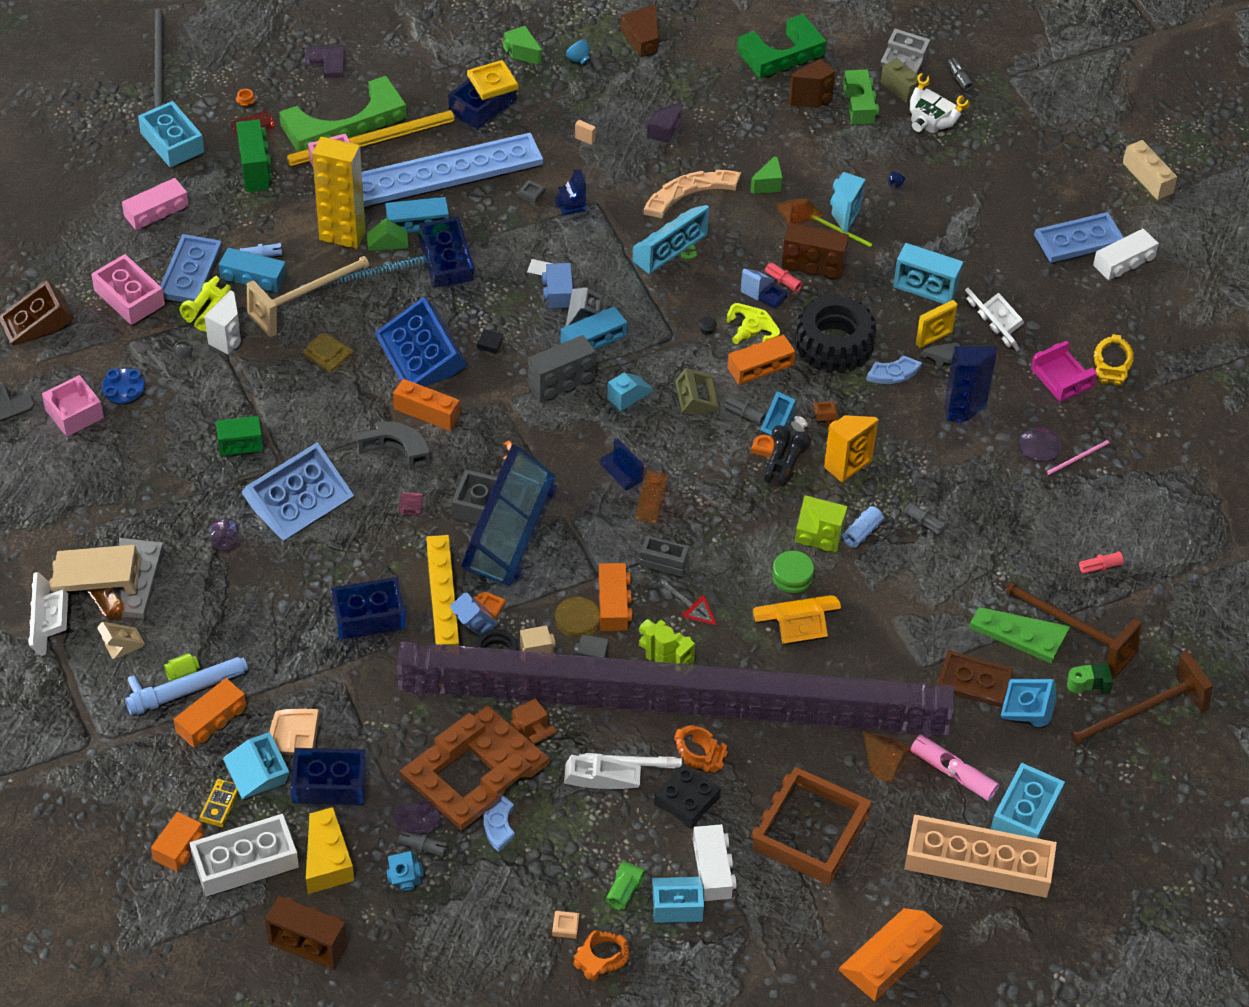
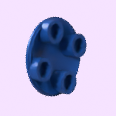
(122, 385)

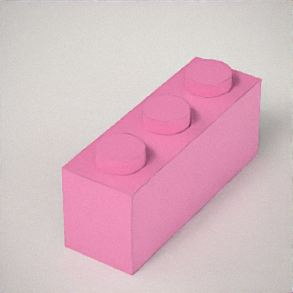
(155, 203)

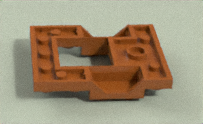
(492, 742)

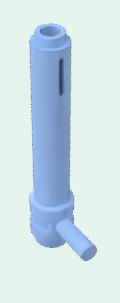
(151, 697)

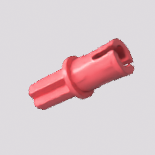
(783, 277)
(1101, 563)

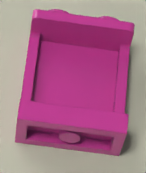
(1062, 372)

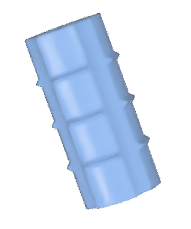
(862, 527)

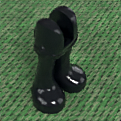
(781, 438)

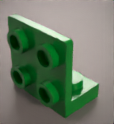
(239, 435)

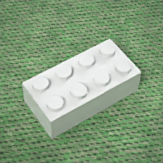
(244, 855)

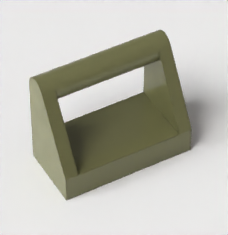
(689, 396)

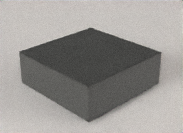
(531, 192)

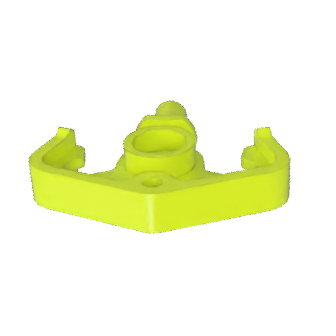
(754, 322)

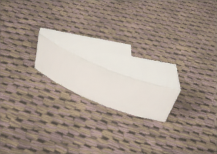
(601, 773)

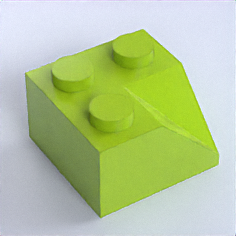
(821, 524)

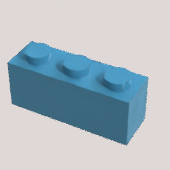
(412, 213)
(246, 267)
(598, 329)

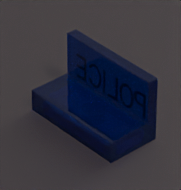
(623, 466)

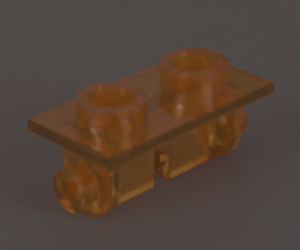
(109, 605)

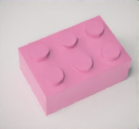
(128, 289)

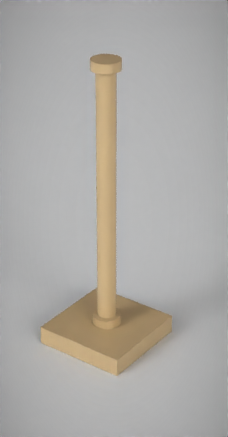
(264, 309)

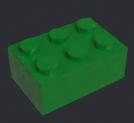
(253, 156)

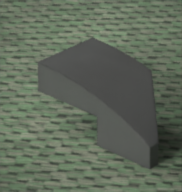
(940, 353)

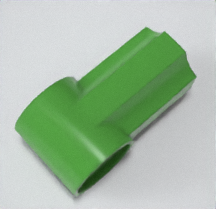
(626, 881)

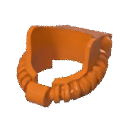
(714, 753)
(592, 965)

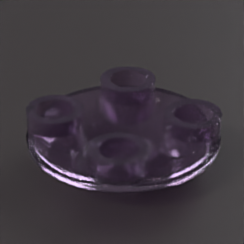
(1040, 444)
(416, 817)

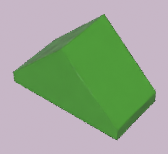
(768, 178)
(387, 236)

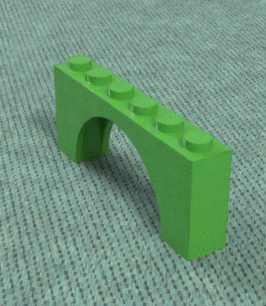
(383, 109)

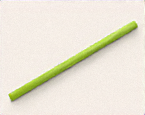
(840, 230)

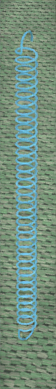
(378, 270)

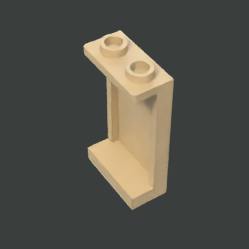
(96, 569)

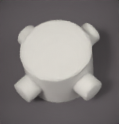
(799, 424)

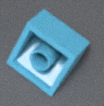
(847, 199)

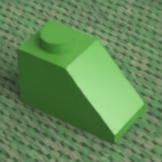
(522, 45)

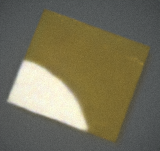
(327, 352)

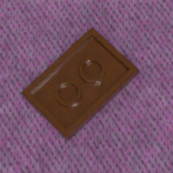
(976, 678)

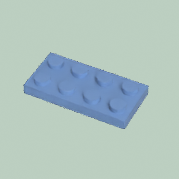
(1077, 237)
(190, 267)

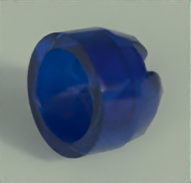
(896, 178)

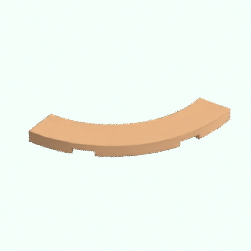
(688, 184)

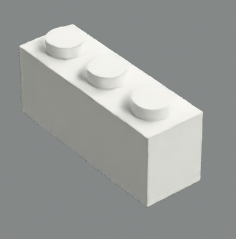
(1125, 254)
(714, 862)

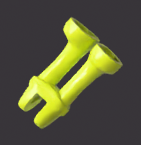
(211, 292)

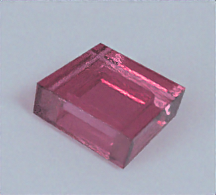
(410, 503)

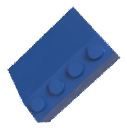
(421, 345)

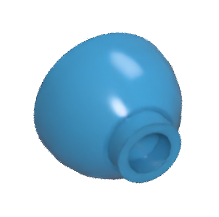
(579, 52)

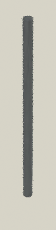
(158, 58)

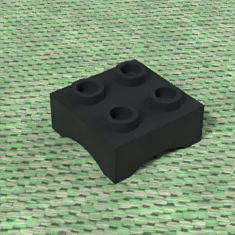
(687, 795)

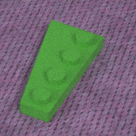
(1023, 633)

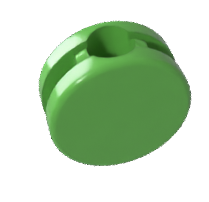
(793, 571)

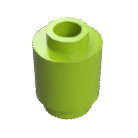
(181, 666)

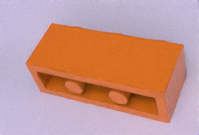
(761, 359)
(426, 404)
(614, 597)
(210, 713)

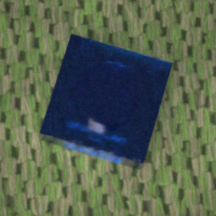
(773, 295)

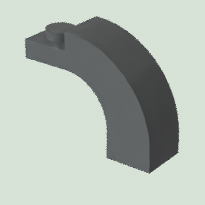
(399, 438)

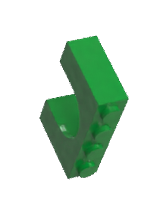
(768, 61)

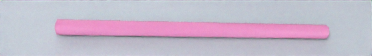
(1078, 457)

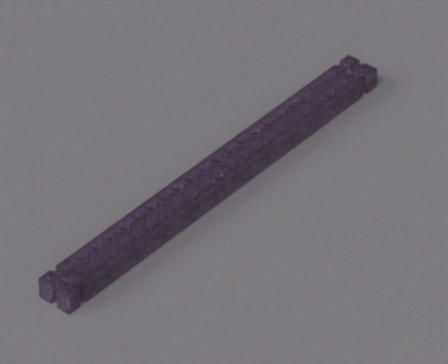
(675, 688)

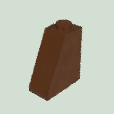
(641, 30)

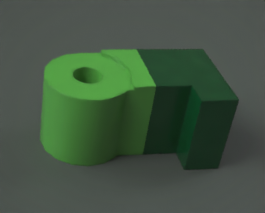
(1090, 678)

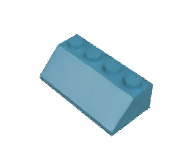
(672, 239)

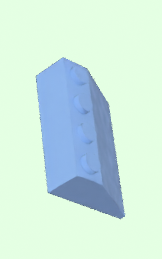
(297, 492)

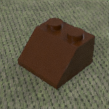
(812, 85)

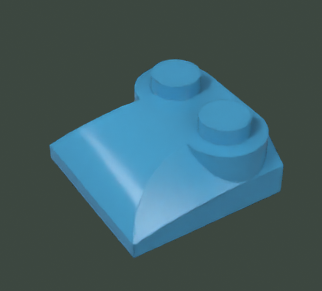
(1030, 701)

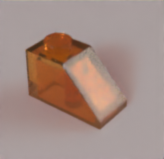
(652, 496)

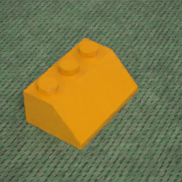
(850, 445)

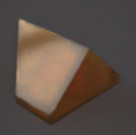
(798, 210)
(885, 755)

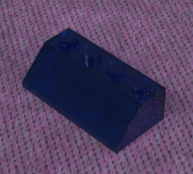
(969, 381)

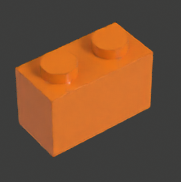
(173, 844)

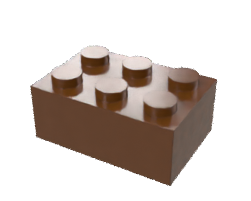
(814, 251)
(306, 932)

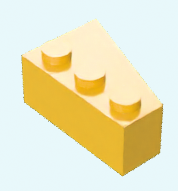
(326, 854)

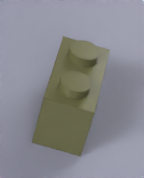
(899, 79)

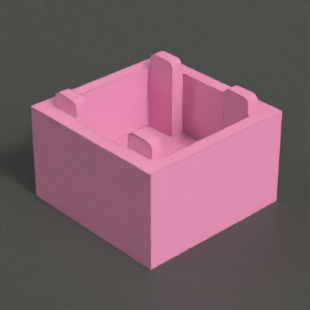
(72, 405)

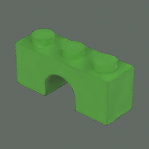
(862, 98)

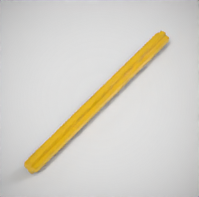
(384, 134)

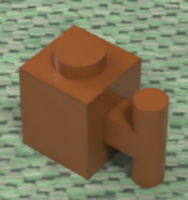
(532, 721)

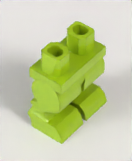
(664, 645)

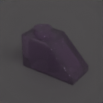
(664, 123)

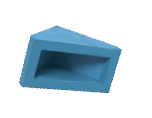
(780, 412)

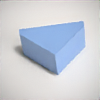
(754, 282)

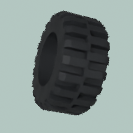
(832, 352)

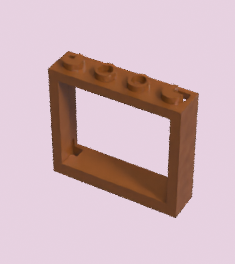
(795, 859)

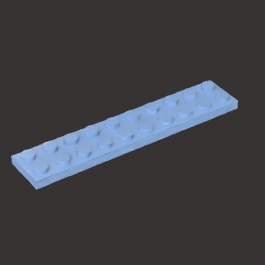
(450, 169)

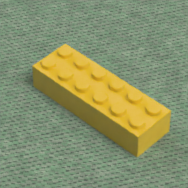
(339, 192)

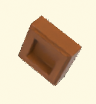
(825, 411)

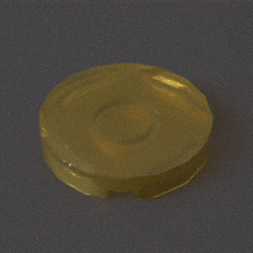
(577, 616)

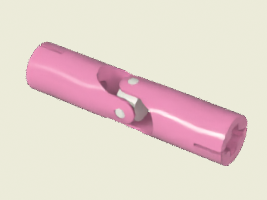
(964, 773)

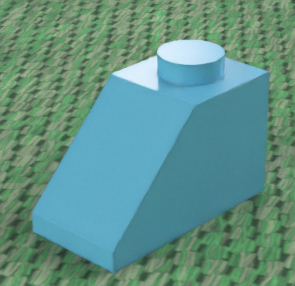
(627, 390)

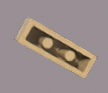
(1150, 169)

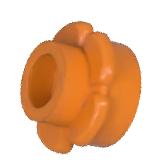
(245, 97)

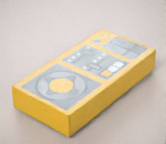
(219, 803)

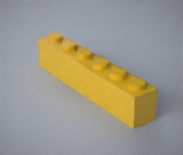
(442, 590)

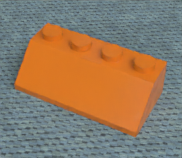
(892, 952)

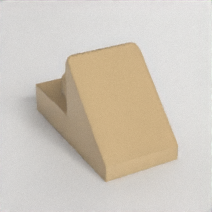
(120, 639)

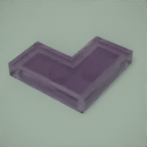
(330, 56)

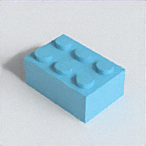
(171, 134)
(927, 274)
(1028, 803)

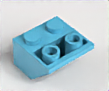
(256, 766)
(677, 899)

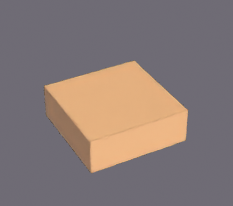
(585, 132)
(565, 924)

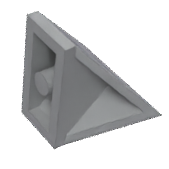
(583, 304)

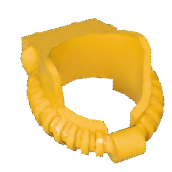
(1108, 374)

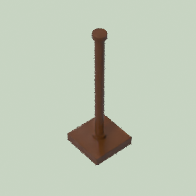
(1120, 649)
(1191, 681)

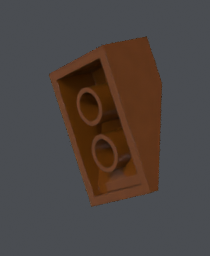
(36, 314)

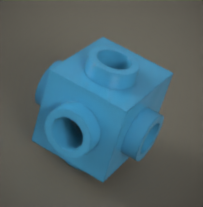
(404, 871)

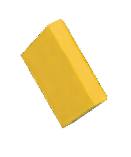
(492, 79)
(936, 324)

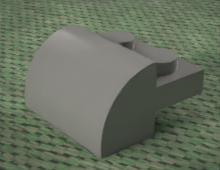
(907, 48)

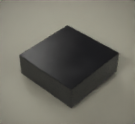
(490, 341)

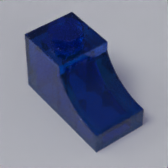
(572, 195)

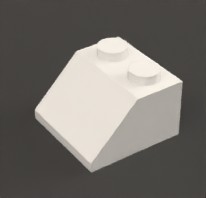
(223, 324)

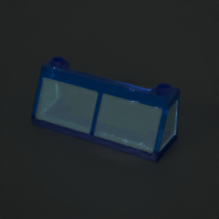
(509, 517)

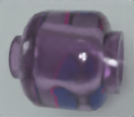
(224, 534)

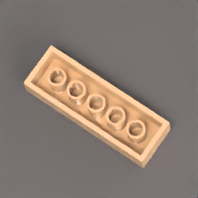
(980, 856)

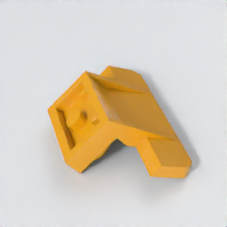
(799, 618)

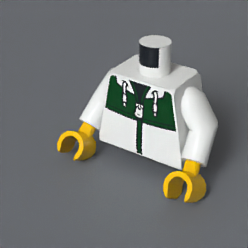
(933, 111)

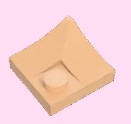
(294, 729)

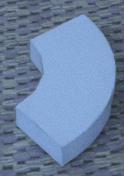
(893, 372)
(497, 825)

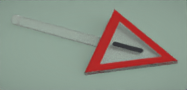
(698, 611)

